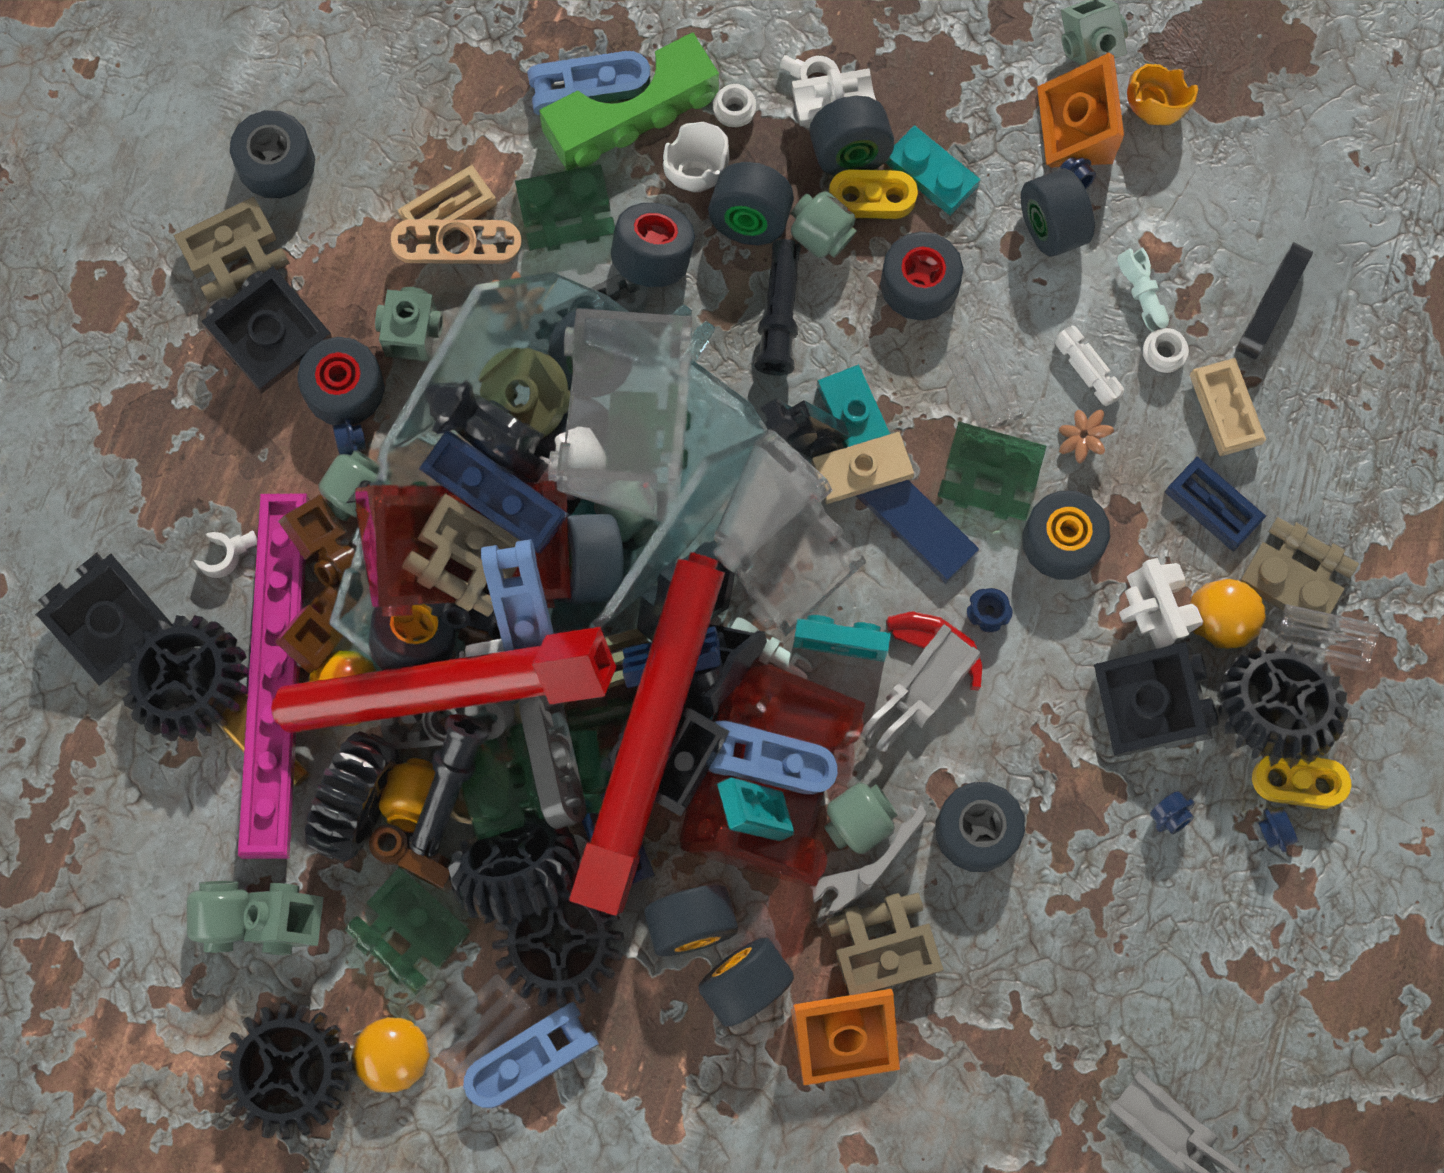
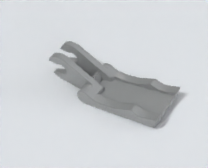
(924, 686)
(855, 883)
(1168, 1127)

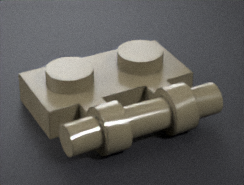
(226, 238)
(459, 535)
(1287, 581)
(887, 959)

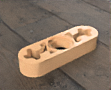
(489, 251)

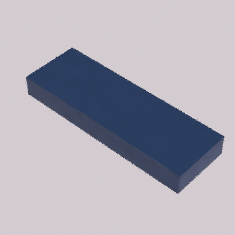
(493, 491)
(921, 527)

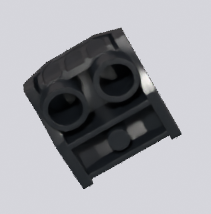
(715, 684)
(689, 760)

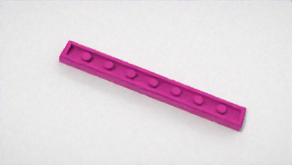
(268, 748)

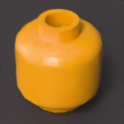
(406, 793)

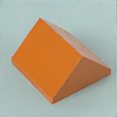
(1082, 114)
(846, 1036)

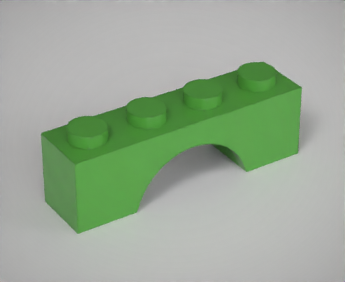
(587, 128)

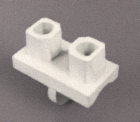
(815, 93)
(1155, 605)

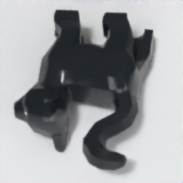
(486, 427)

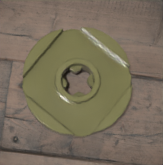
(531, 369)

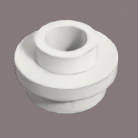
(737, 95)
(1174, 342)

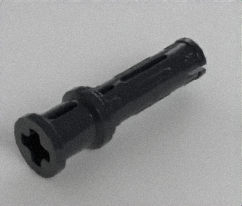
(778, 325)
(452, 767)

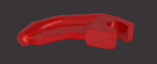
(922, 628)

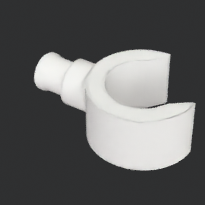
(803, 69)
(235, 547)

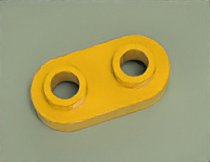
(872, 192)
(1300, 783)

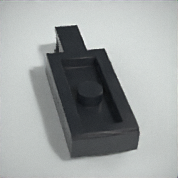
(805, 427)

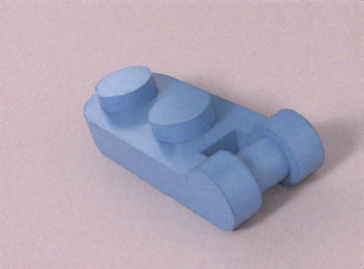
(598, 77)
(517, 600)
(776, 760)
(527, 1059)

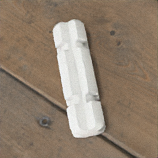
(1089, 365)

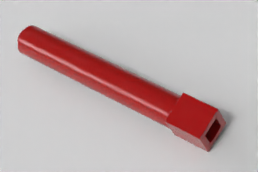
(563, 668)
(614, 848)

